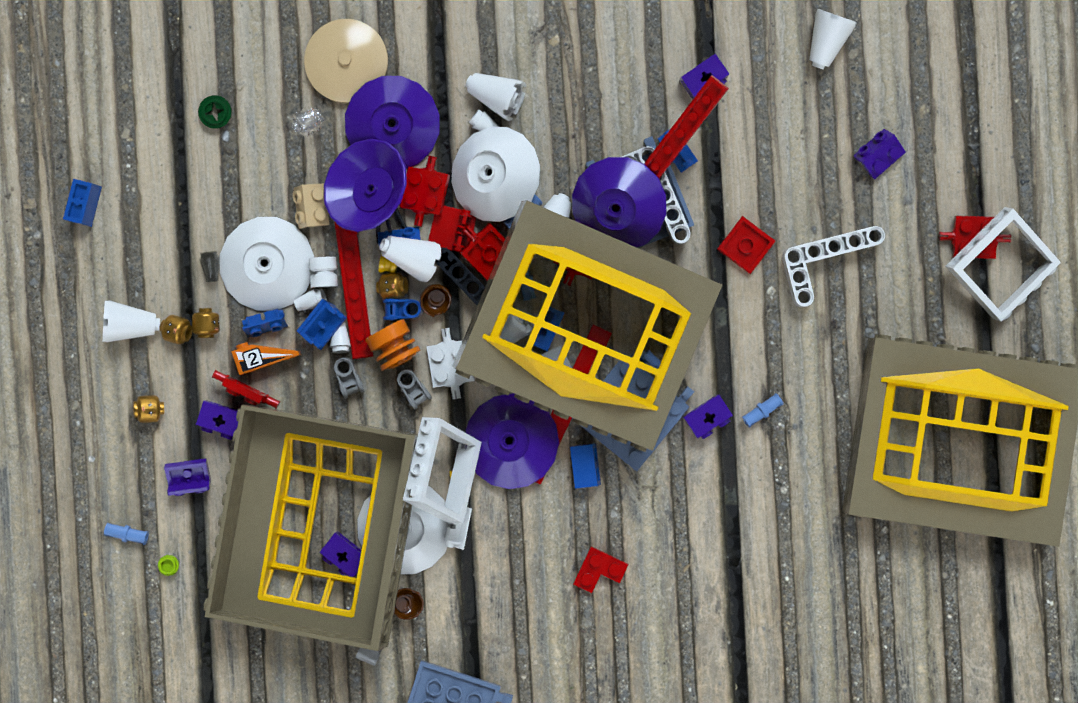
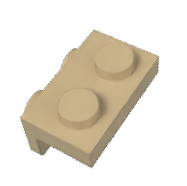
(310, 206)

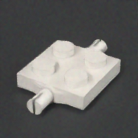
(441, 360)

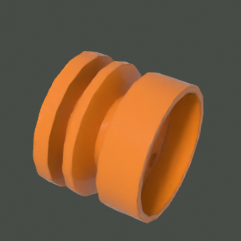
(393, 345)

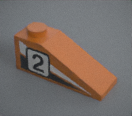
(255, 357)

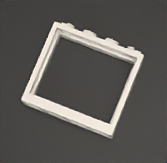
(980, 242)
(462, 473)

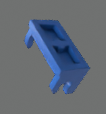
(82, 202)
(321, 324)
(546, 336)
(585, 465)

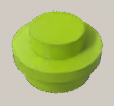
(168, 565)

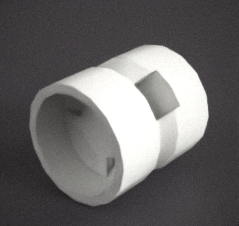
(323, 272)

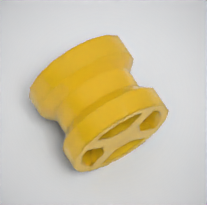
(386, 265)

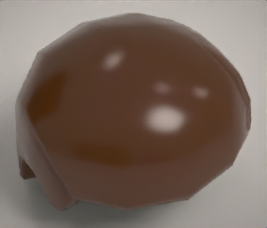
(435, 300)
(408, 604)

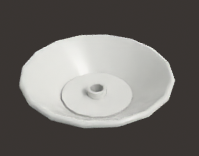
(512, 178)
(287, 268)
(424, 537)

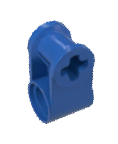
(398, 309)

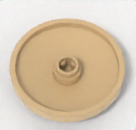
(344, 58)

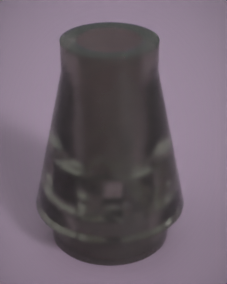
(210, 265)

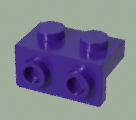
(880, 153)
(187, 477)

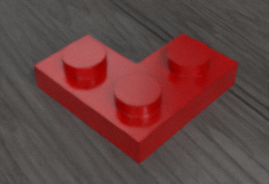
(597, 564)

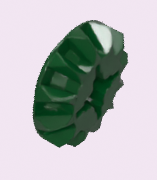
(206, 107)

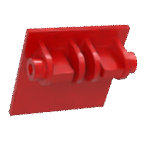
(448, 228)

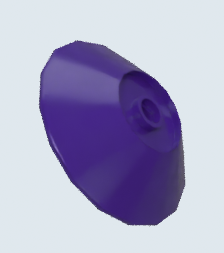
(400, 100)
(351, 181)
(632, 189)
(532, 447)

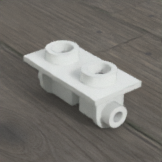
(457, 534)

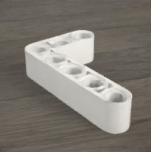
(672, 203)
(823, 253)

